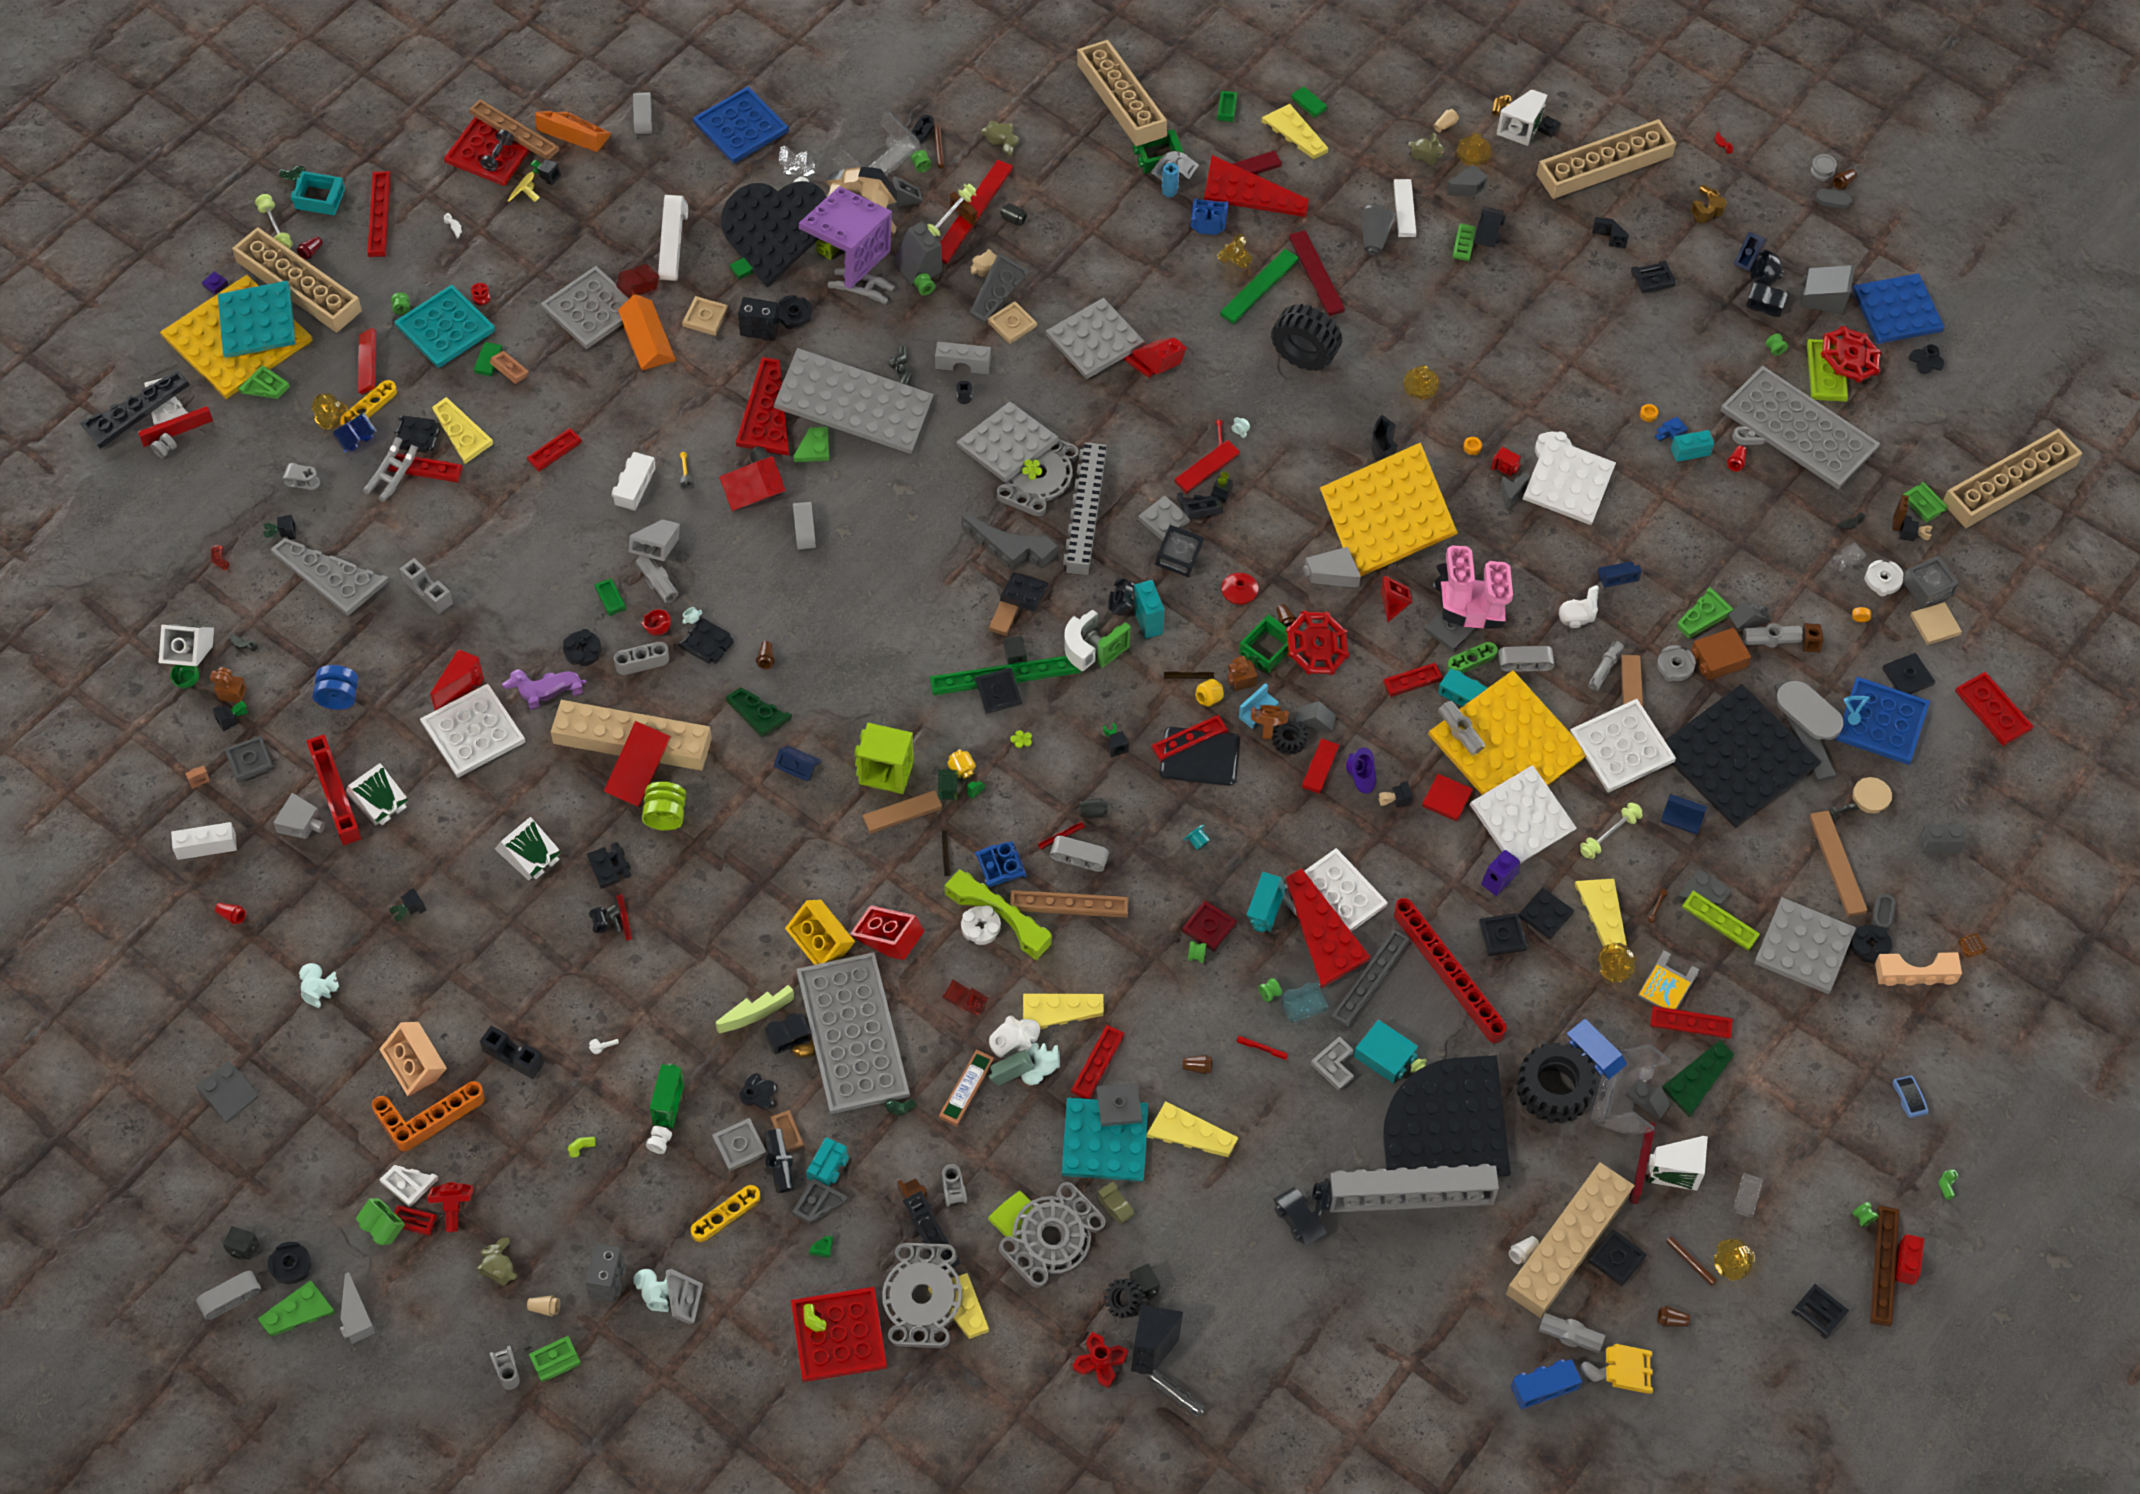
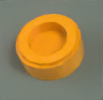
(1649, 413)
(1472, 445)
(1861, 614)

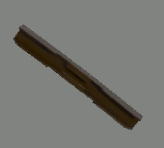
(1188, 675)
(945, 853)

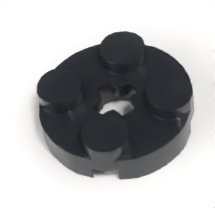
(796, 319)
(1120, 599)
(578, 639)
(1873, 933)
(297, 1271)

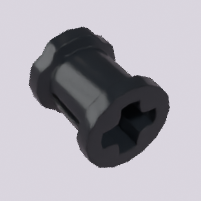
(964, 393)
(599, 920)

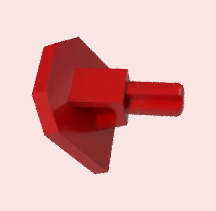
(451, 1195)

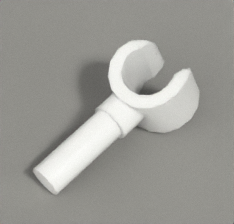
(597, 1047)

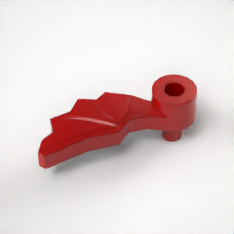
(1720, 141)

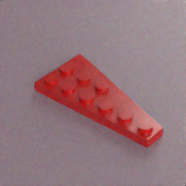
(1248, 190)
(762, 422)
(1327, 937)

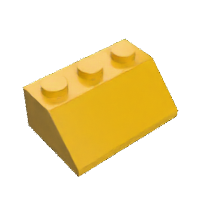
(819, 933)

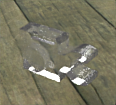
(1850, 555)

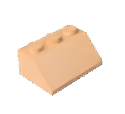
(412, 1057)

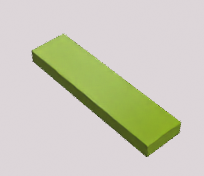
(1720, 920)

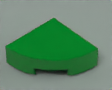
(975, 788)
(822, 1247)

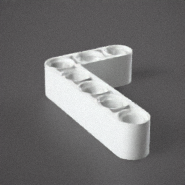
(674, 211)

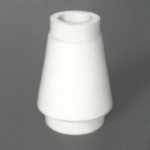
(1523, 1250)

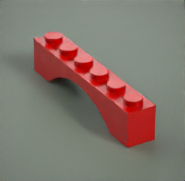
(333, 790)

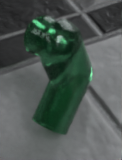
(292, 174)

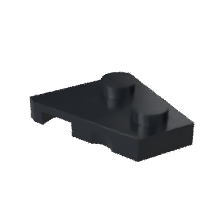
(1200, 505)

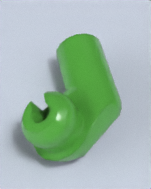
(1946, 1182)

